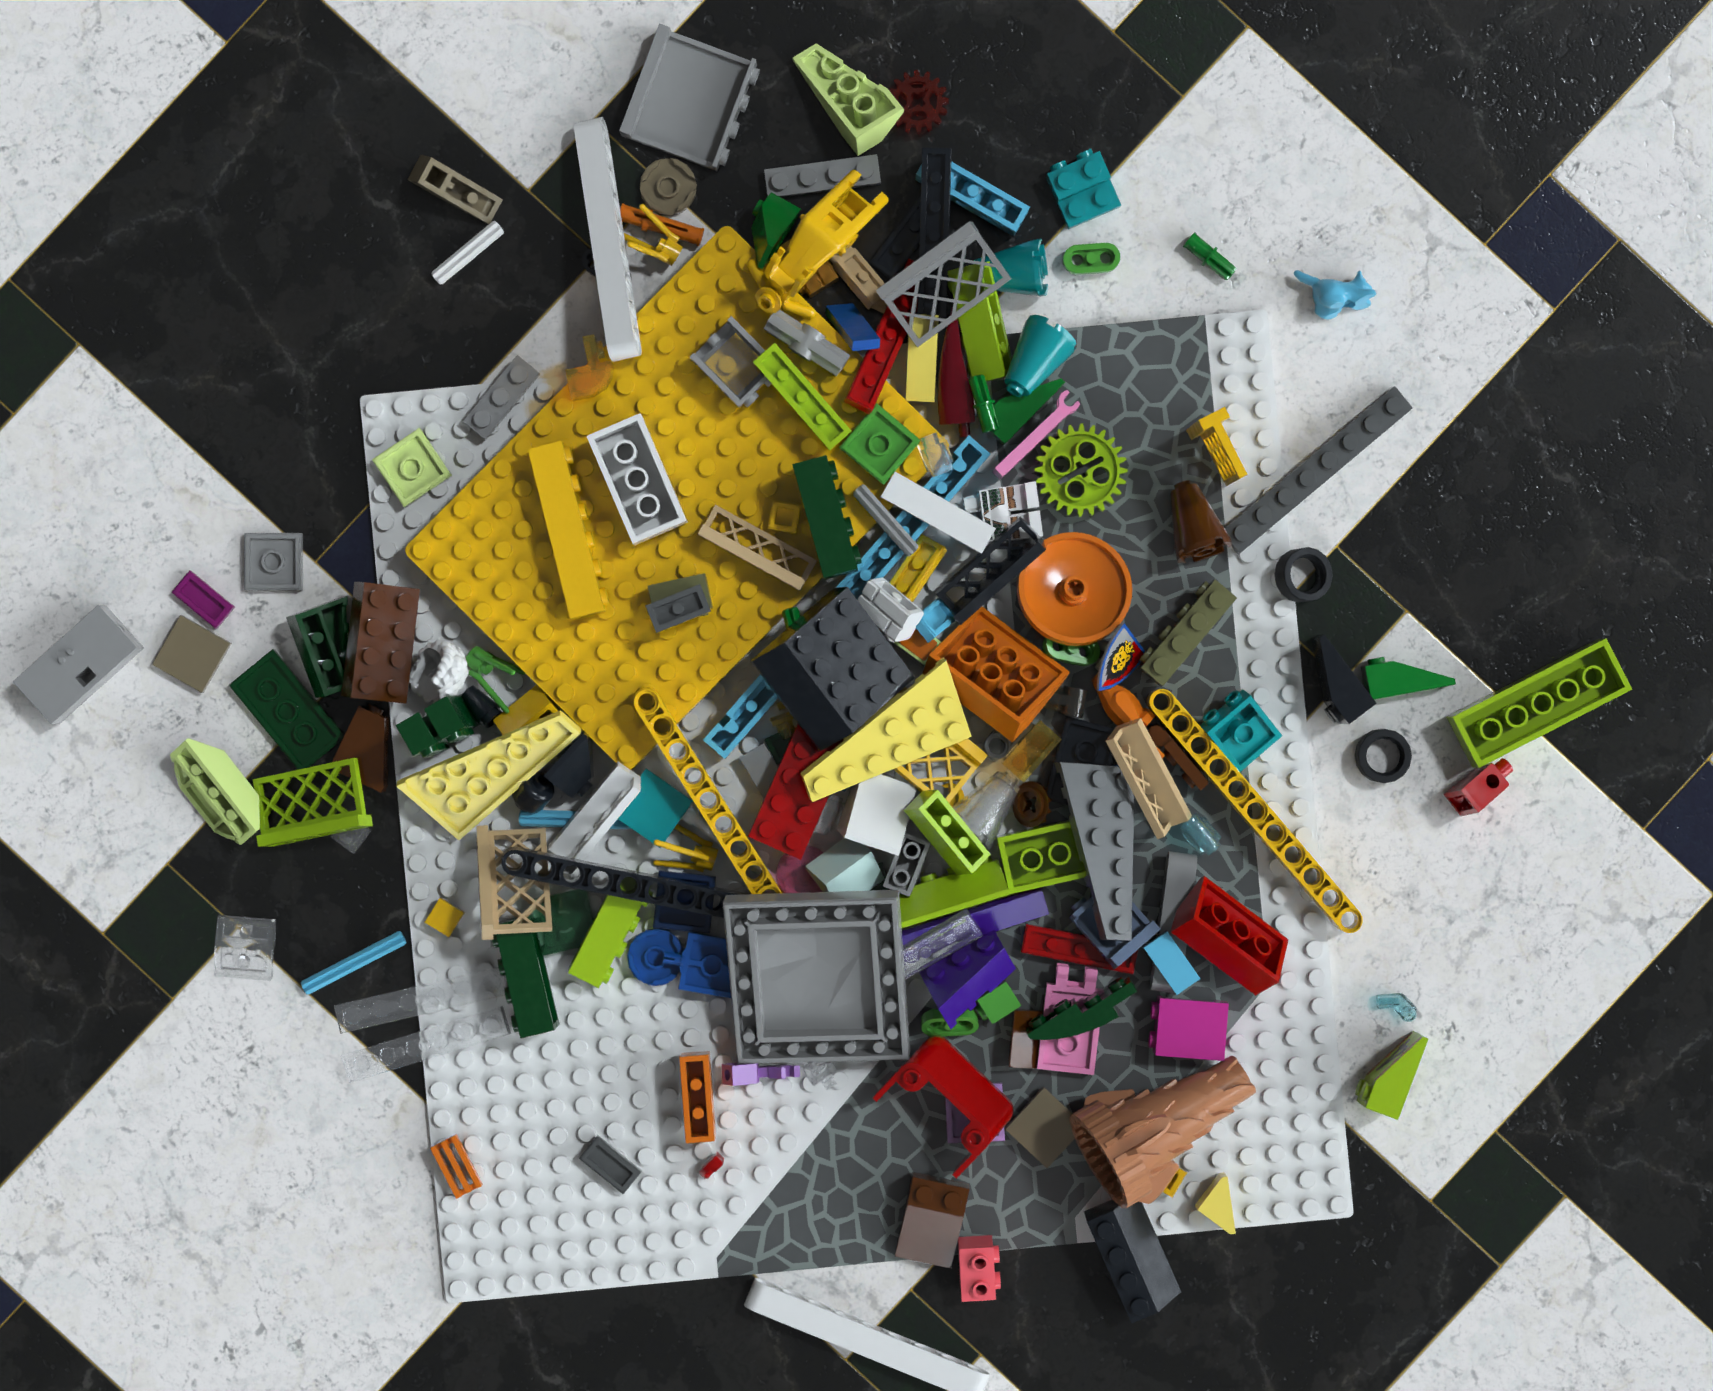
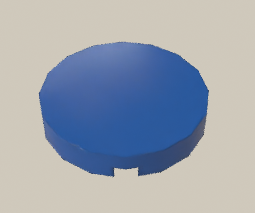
(647, 956)

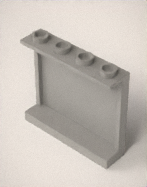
(689, 99)

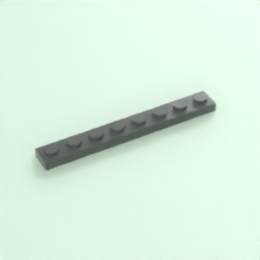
(1317, 469)

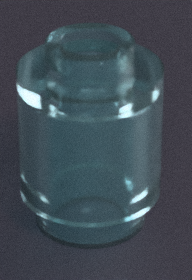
(1201, 835)

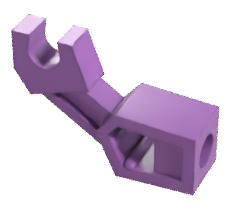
(743, 1074)

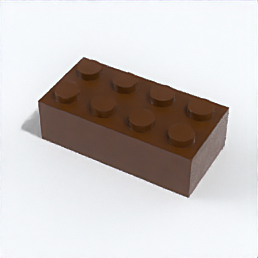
(380, 642)

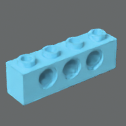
(985, 200)

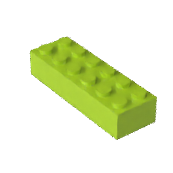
(1539, 703)

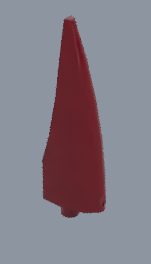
(954, 389)

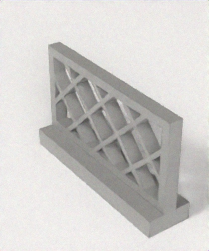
(930, 262)

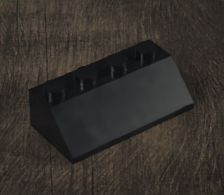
(1133, 1257)

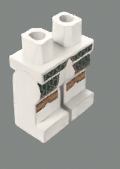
(998, 503)

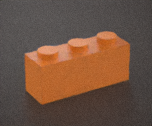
(697, 1097)

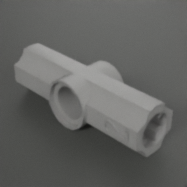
(807, 342)

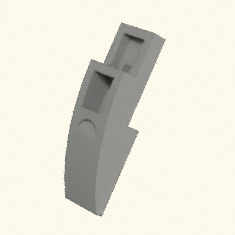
(913, 853)

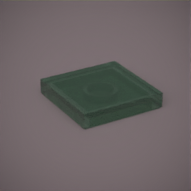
(570, 921)

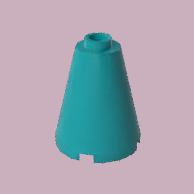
(1026, 267)
(1037, 355)

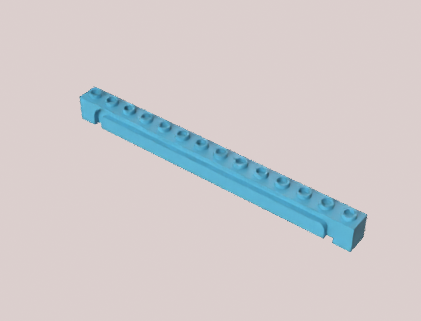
(874, 565)

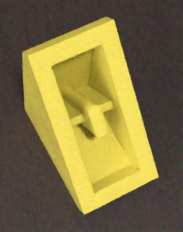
(1217, 1205)

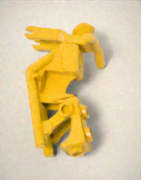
(820, 234)

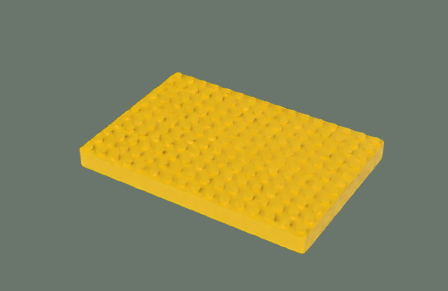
(497, 555)

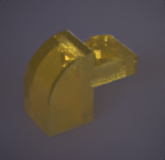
(593, 378)

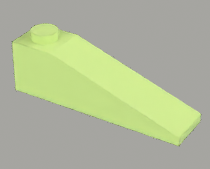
(853, 102)

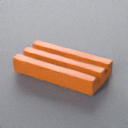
(446, 1171)

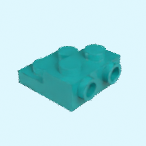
(1083, 188)
(1240, 729)

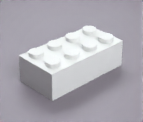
(637, 479)

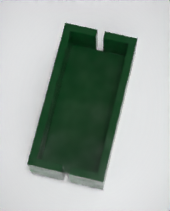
(825, 517)
(445, 723)
(527, 982)

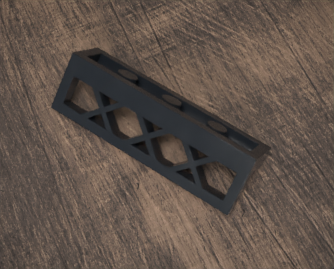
(998, 577)

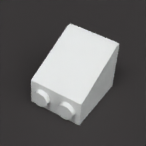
(876, 812)

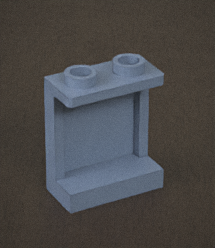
(1113, 951)

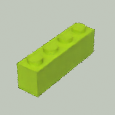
(982, 326)
(606, 937)

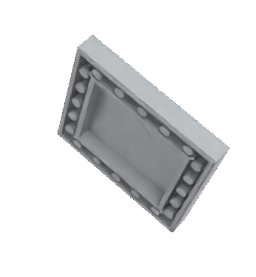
(817, 976)

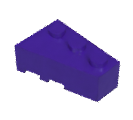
(967, 975)

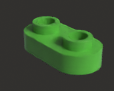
(1090, 258)
(1071, 654)
(934, 1024)

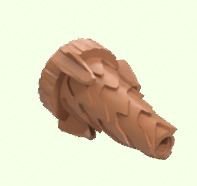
(1136, 1137)

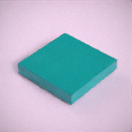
(655, 808)

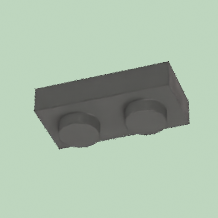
(678, 608)

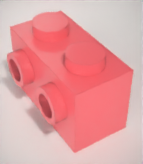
(977, 1268)

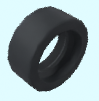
(1323, 573)
(1398, 771)

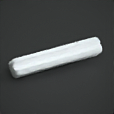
(467, 252)

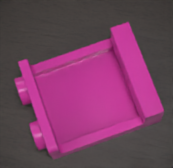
(1189, 1028)

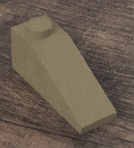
(454, 188)

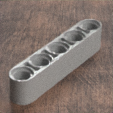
(1177, 884)

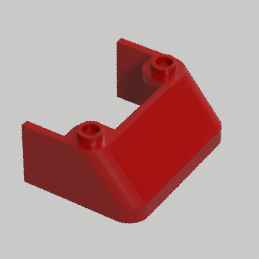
(963, 1086)

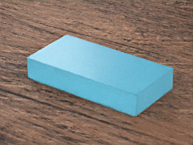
(935, 619)
(1171, 962)

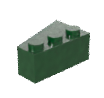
(322, 644)

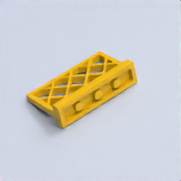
(1219, 445)
(962, 751)

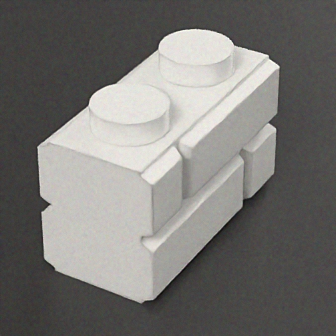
(890, 610)

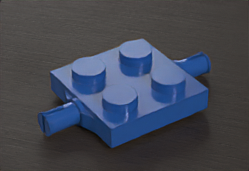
(703, 965)

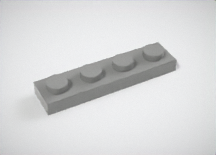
(821, 176)

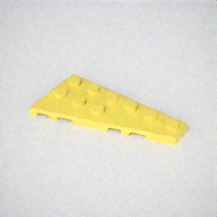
(901, 731)
(477, 781)

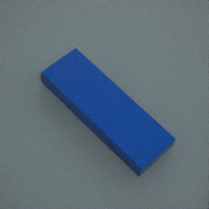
(852, 327)

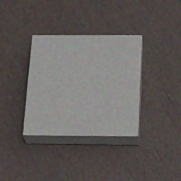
(273, 561)

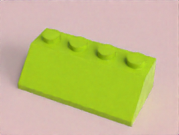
(952, 892)

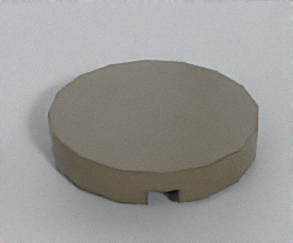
(668, 187)

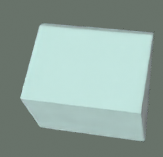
(845, 868)

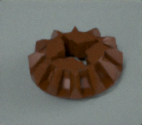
(1022, 804)

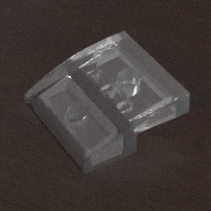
(244, 947)

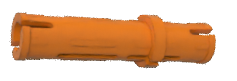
(638, 218)

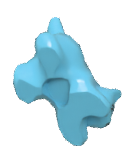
(1333, 295)

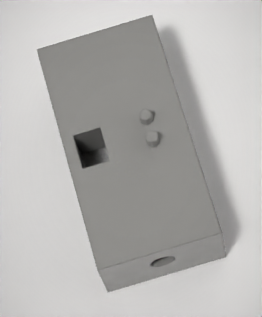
(78, 664)

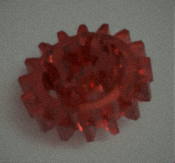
(927, 111)

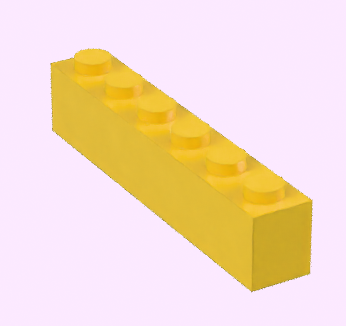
(567, 529)

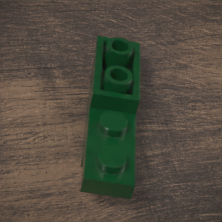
(1071, 1019)

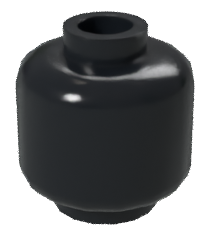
(534, 793)

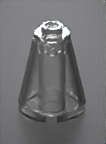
(988, 806)

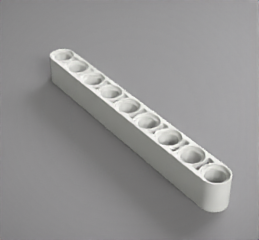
(607, 239)
(864, 1338)

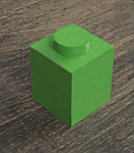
(997, 1003)

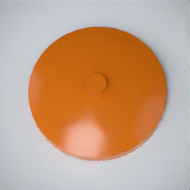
(1075, 590)

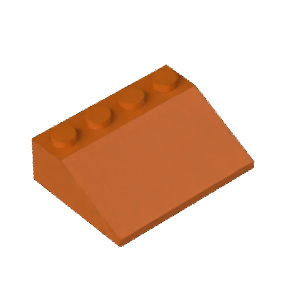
(998, 672)

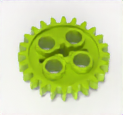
(1093, 492)

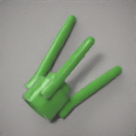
(484, 662)

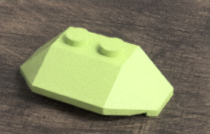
(217, 790)

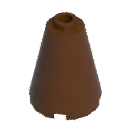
(1195, 524)

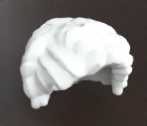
(439, 671)

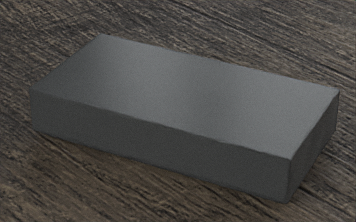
(610, 1164)

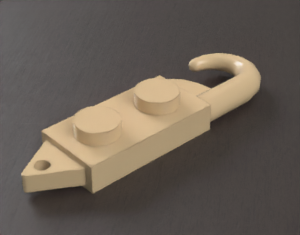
(860, 278)

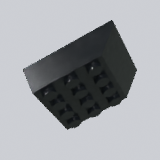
(832, 668)

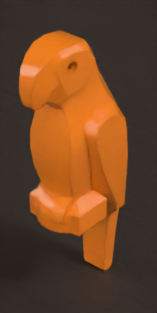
(1123, 706)

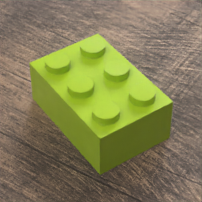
(1040, 857)

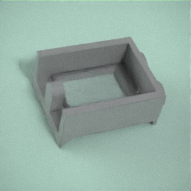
(729, 363)

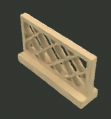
(489, 888)

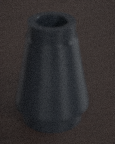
(481, 706)

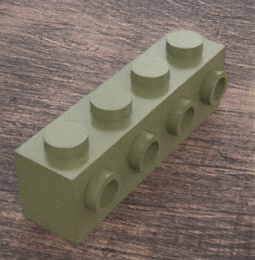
(1187, 632)

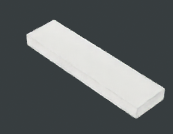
(938, 512)

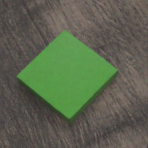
(880, 444)

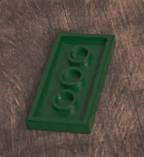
(287, 710)

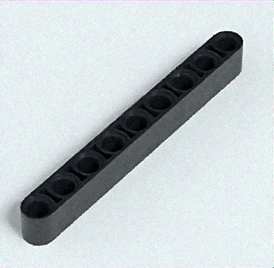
(615, 876)

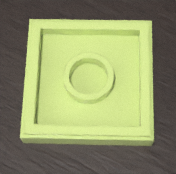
(412, 467)

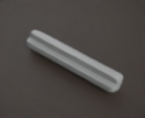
(885, 520)

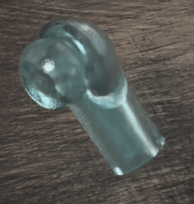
(1399, 1003)

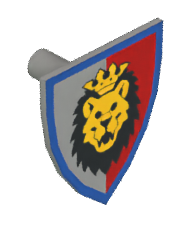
(1119, 658)

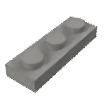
(501, 397)

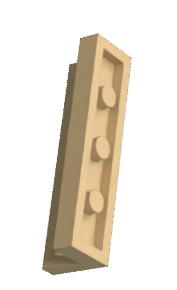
(752, 557)
(1149, 777)

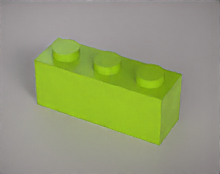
(947, 832)

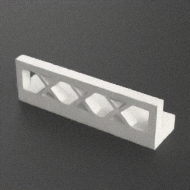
(597, 814)

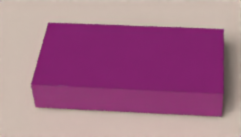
(203, 599)

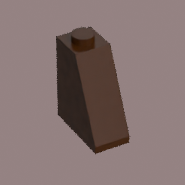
(368, 742)

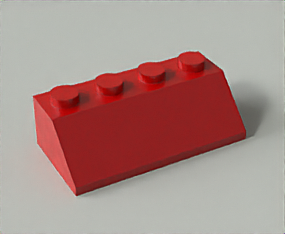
(1230, 936)

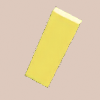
(922, 363)

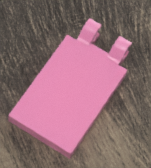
(1036, 436)
(1076, 1052)

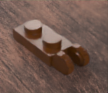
(1176, 755)

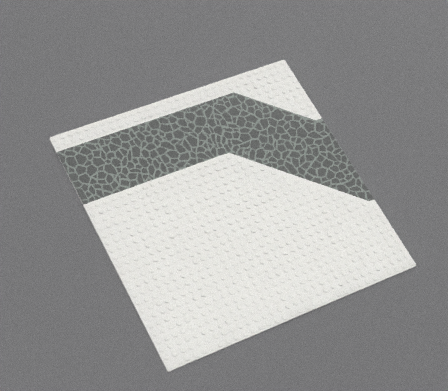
(829, 1171)

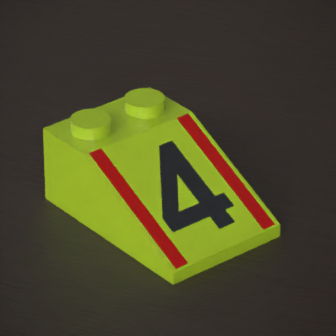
(1390, 1080)

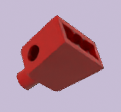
(1479, 787)

